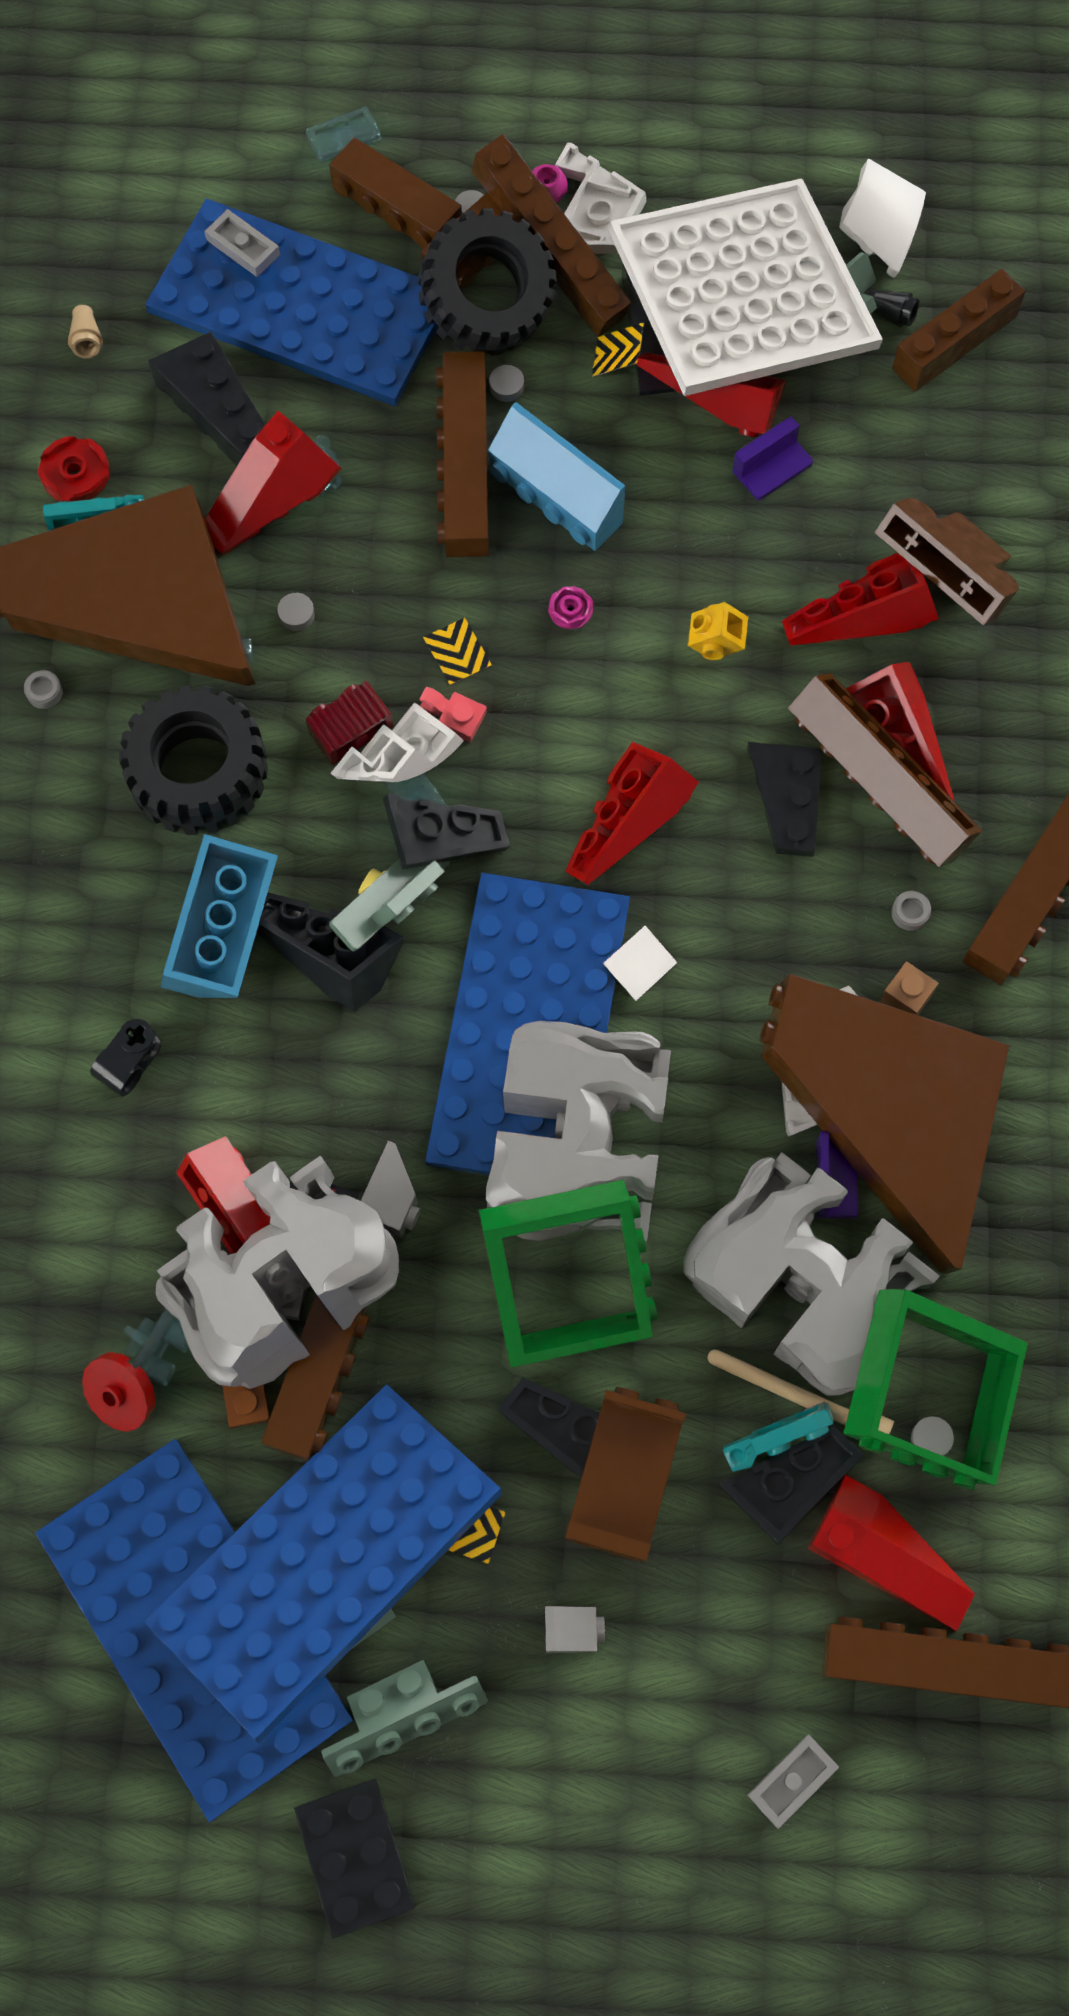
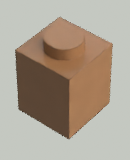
(909, 990)

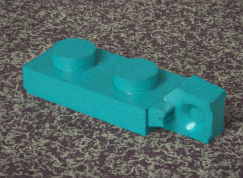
(66, 513)
(777, 1436)

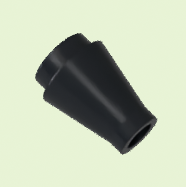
(896, 307)

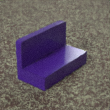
(771, 460)
(836, 1166)

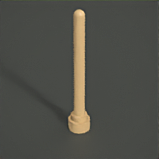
(782, 1388)

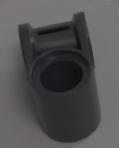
(125, 1061)

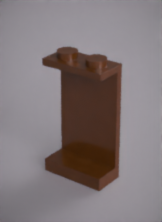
(625, 1475)

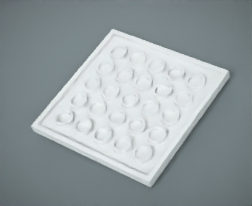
(744, 286)

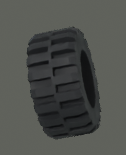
(510, 245)
(181, 718)

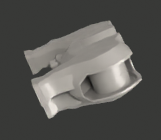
(580, 1082)
(768, 1240)
(234, 1300)

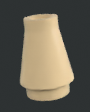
(84, 333)

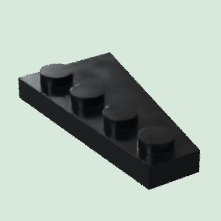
(552, 1422)

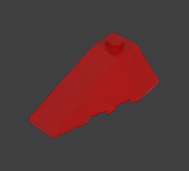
(741, 405)
(270, 480)
(883, 602)
(901, 709)
(642, 797)
(883, 1549)

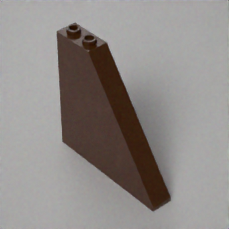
(129, 586)
(899, 1102)

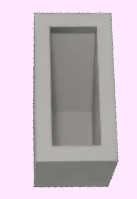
(392, 1193)
(573, 1629)

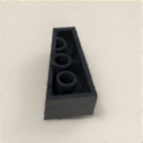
(210, 393)

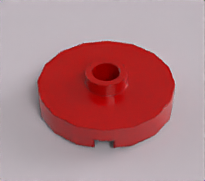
(73, 455)
(118, 1391)

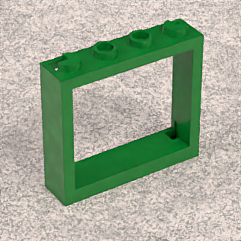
(557, 1211)
(994, 1400)

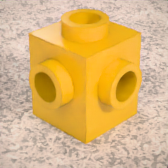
(718, 631)

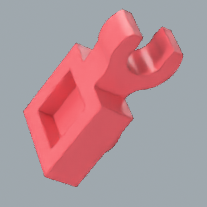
(458, 713)

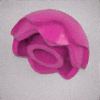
(552, 178)
(567, 598)

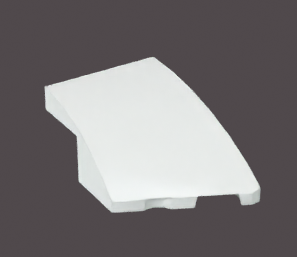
(883, 215)
(401, 753)

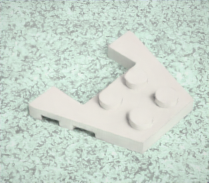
(598, 199)

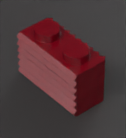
(348, 721)

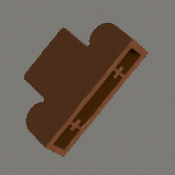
(952, 556)

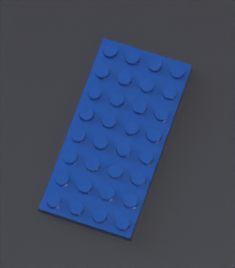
(306, 310)
(527, 960)
(121, 1561)
(322, 1561)

